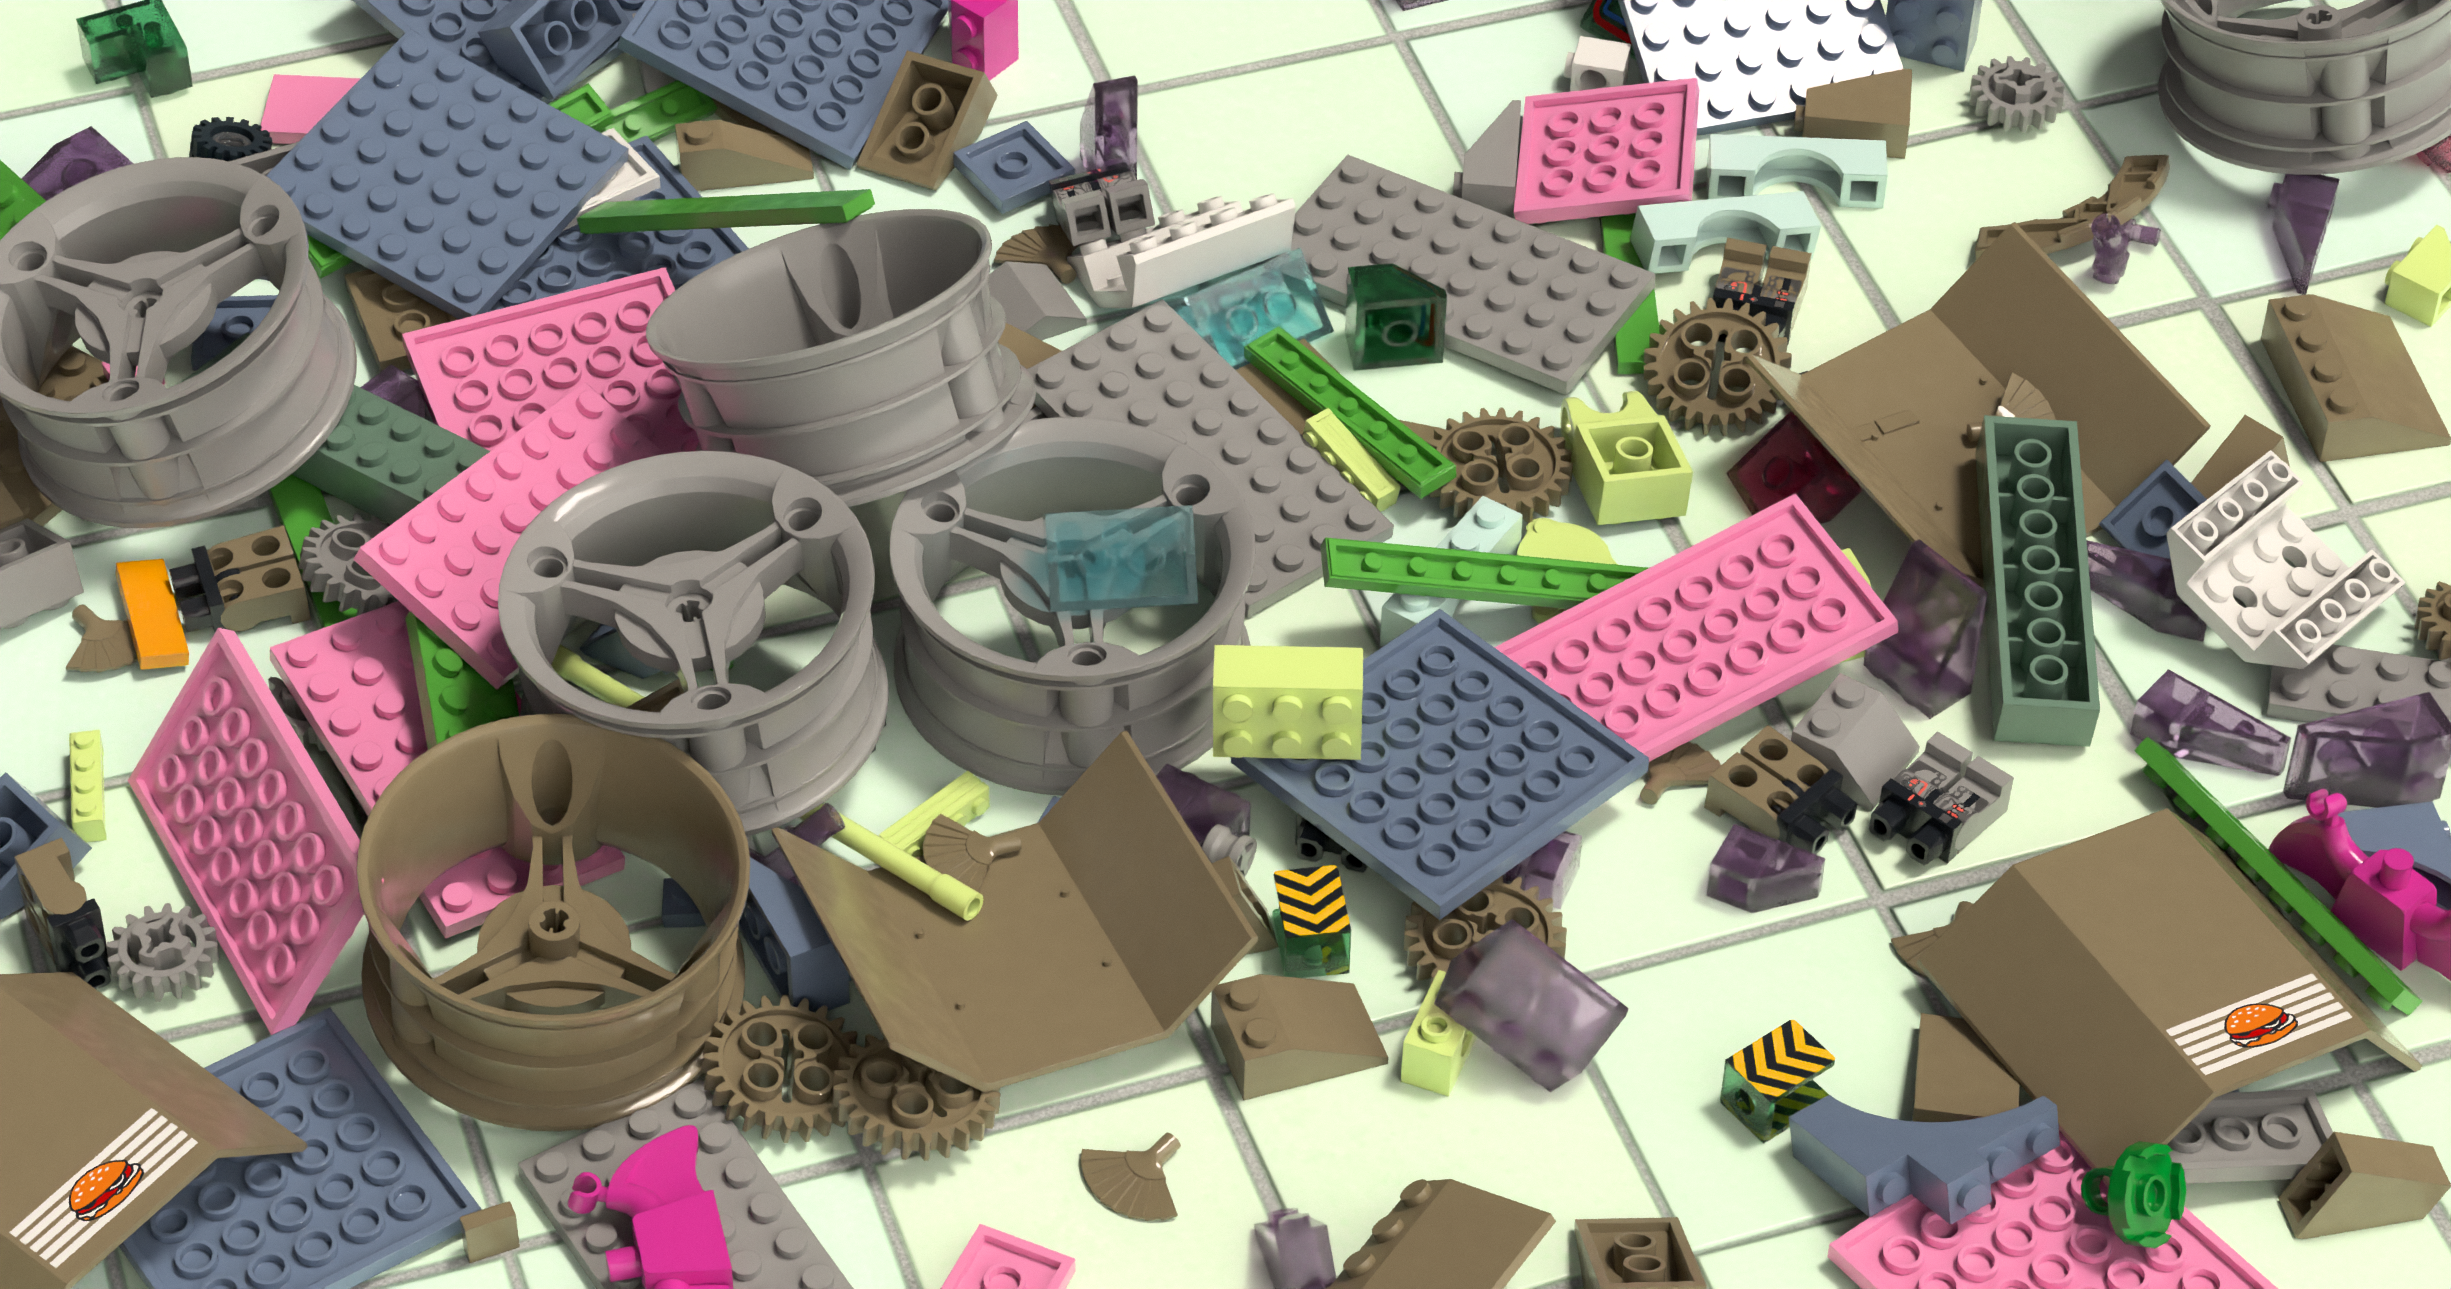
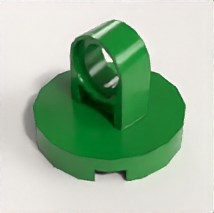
(2142, 1194)

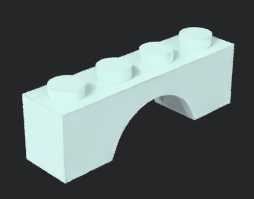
(1844, 168)
(1673, 232)
(1484, 528)

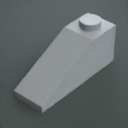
(1492, 164)

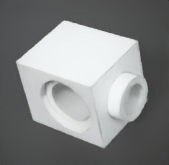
(1597, 64)

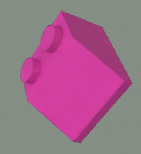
(984, 34)

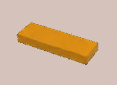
(152, 614)

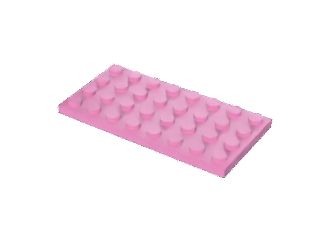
(453, 546)
(1709, 630)
(366, 710)
(252, 831)

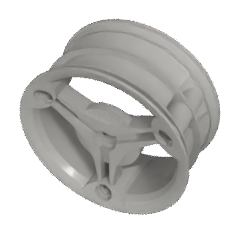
(2308, 88)
(138, 276)
(849, 352)
(682, 568)
(1053, 718)

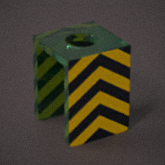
(1312, 922)
(1774, 1079)

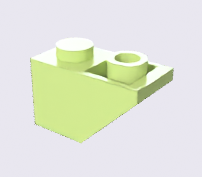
(2422, 279)

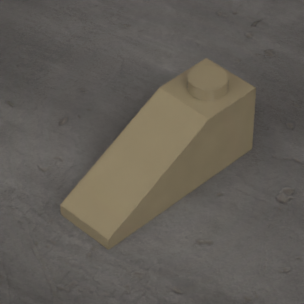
(731, 155)

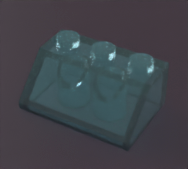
(1255, 302)
(1120, 558)

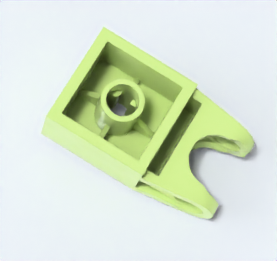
(1626, 461)

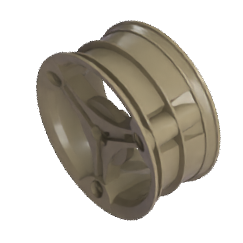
(554, 952)

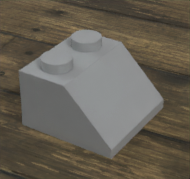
(35, 572)
(1858, 737)

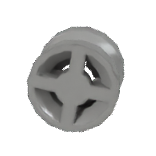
(1222, 843)

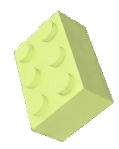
(1287, 702)

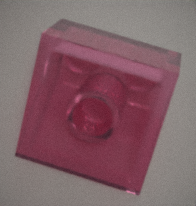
(1790, 463)

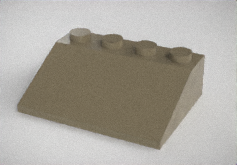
(2349, 379)
(1446, 1239)

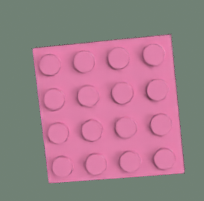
(1606, 150)

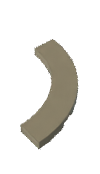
(2127, 195)

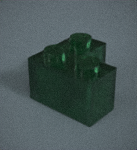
(134, 41)

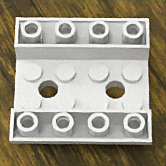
(1184, 250)
(2237, 550)

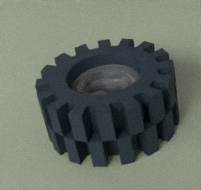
(228, 139)

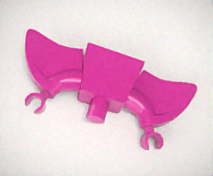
(2374, 895)
(672, 1217)

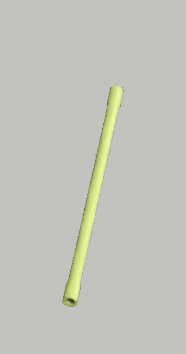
(940, 887)

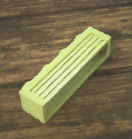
(1351, 459)
(87, 785)
(959, 801)

